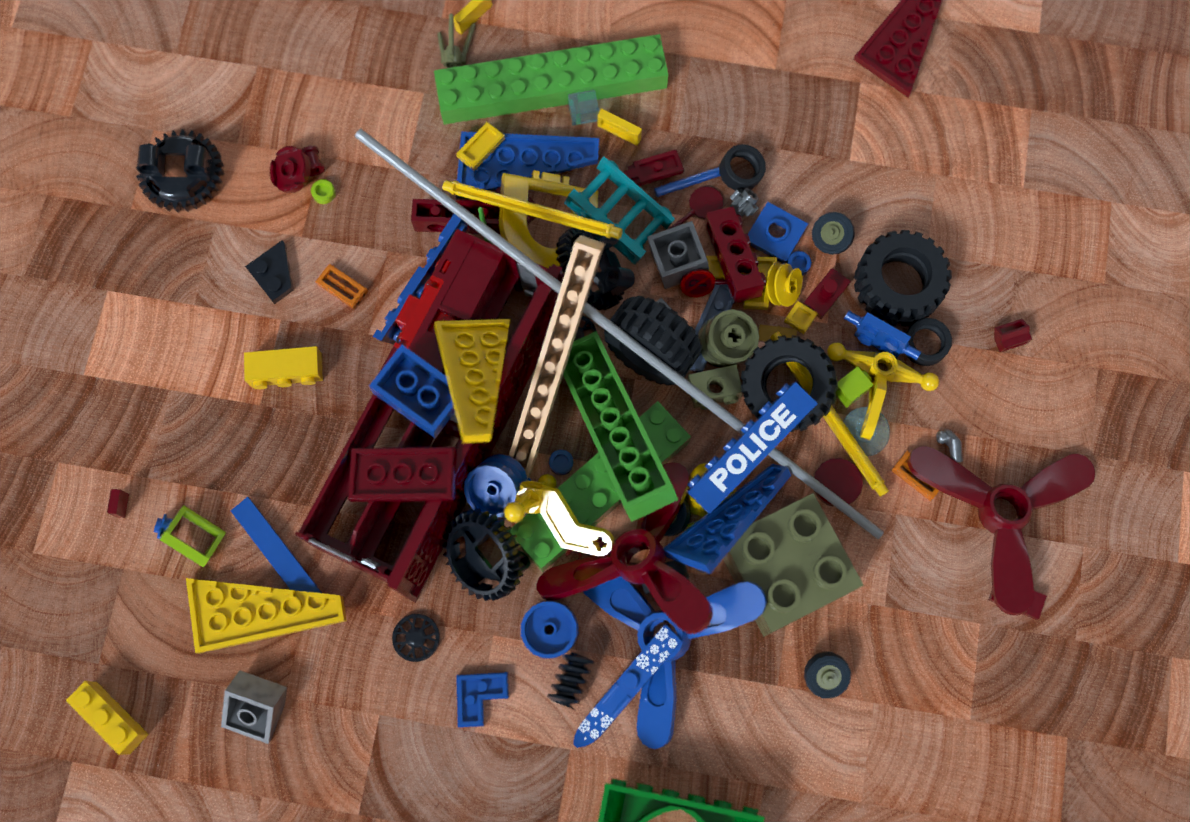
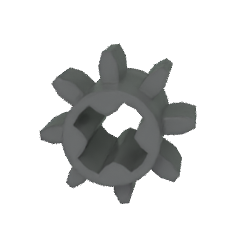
(744, 202)

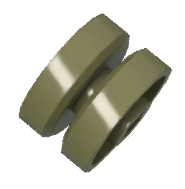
(728, 338)

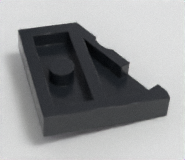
(273, 272)

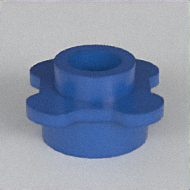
(161, 525)

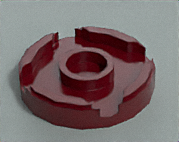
(290, 169)
(841, 478)

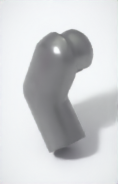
(952, 442)

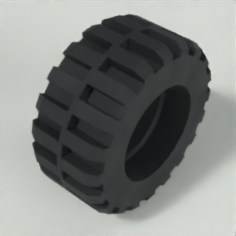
(917, 253)
(658, 331)
(784, 351)

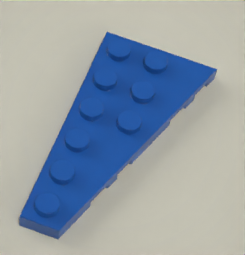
(525, 153)
(418, 280)
(716, 533)

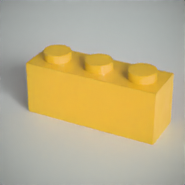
(283, 367)
(107, 717)

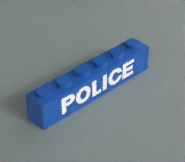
(751, 447)

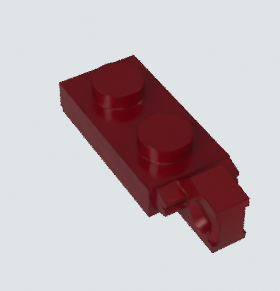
(655, 168)

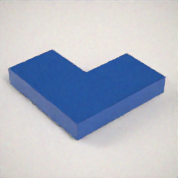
(473, 690)

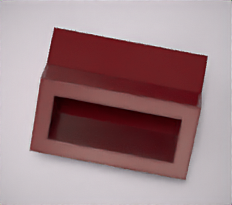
(1012, 335)

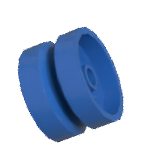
(494, 484)
(545, 614)

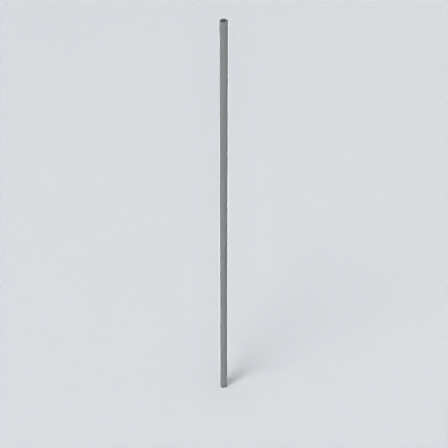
(609, 326)

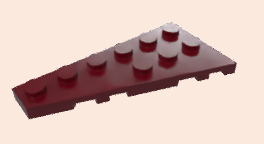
(900, 43)

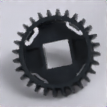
(200, 163)
(611, 280)
(474, 567)

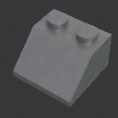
(253, 706)

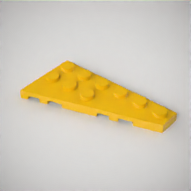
(473, 368)
(242, 613)

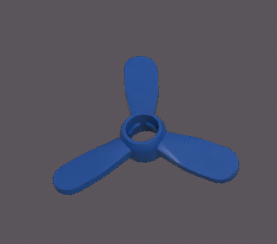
(658, 696)

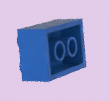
(415, 391)

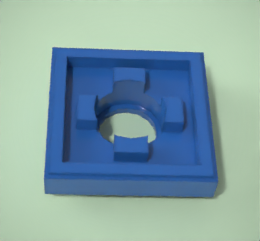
(772, 246)

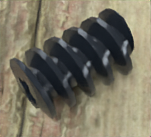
(570, 680)

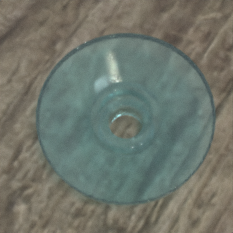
(881, 435)

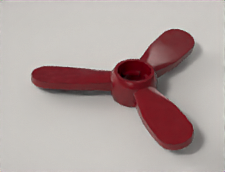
(1010, 559)
(670, 589)

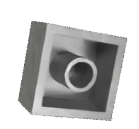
(677, 253)

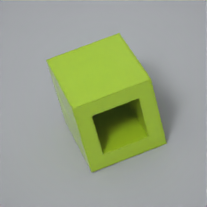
(853, 386)

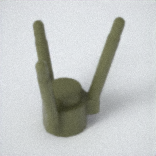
(452, 55)

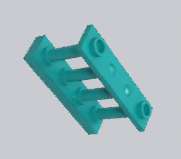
(580, 204)

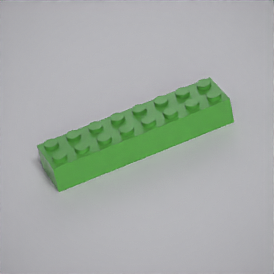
(616, 429)
(592, 491)

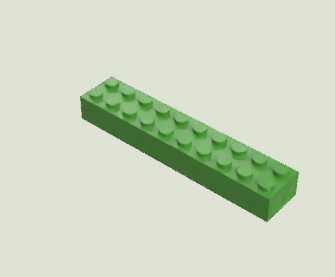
(549, 77)

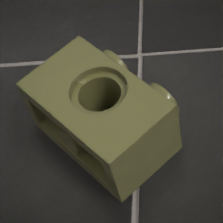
(725, 377)

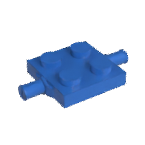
(881, 335)

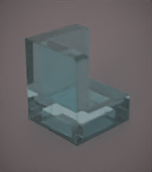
(583, 107)

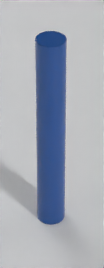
(686, 182)

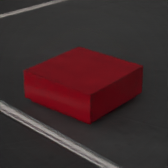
(118, 503)

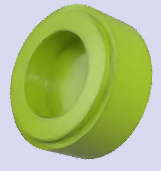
(323, 191)

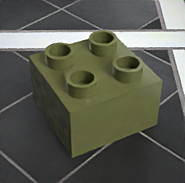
(794, 562)

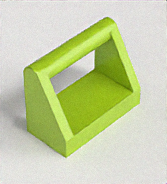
(184, 548)

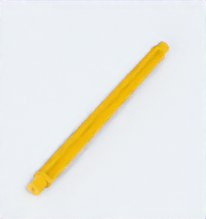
(531, 209)
(841, 431)

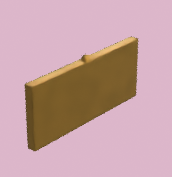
(767, 331)

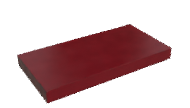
(402, 474)

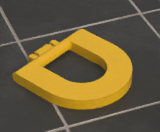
(514, 224)

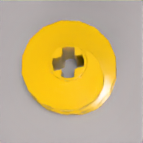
(783, 284)

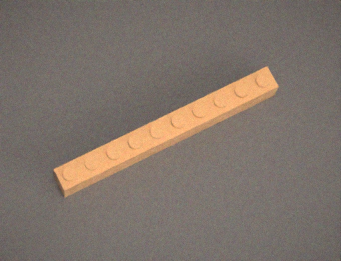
(556, 350)

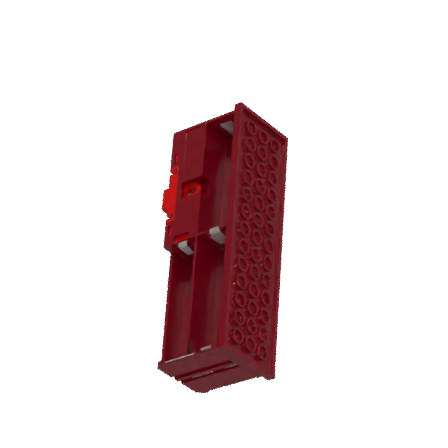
(467, 284)

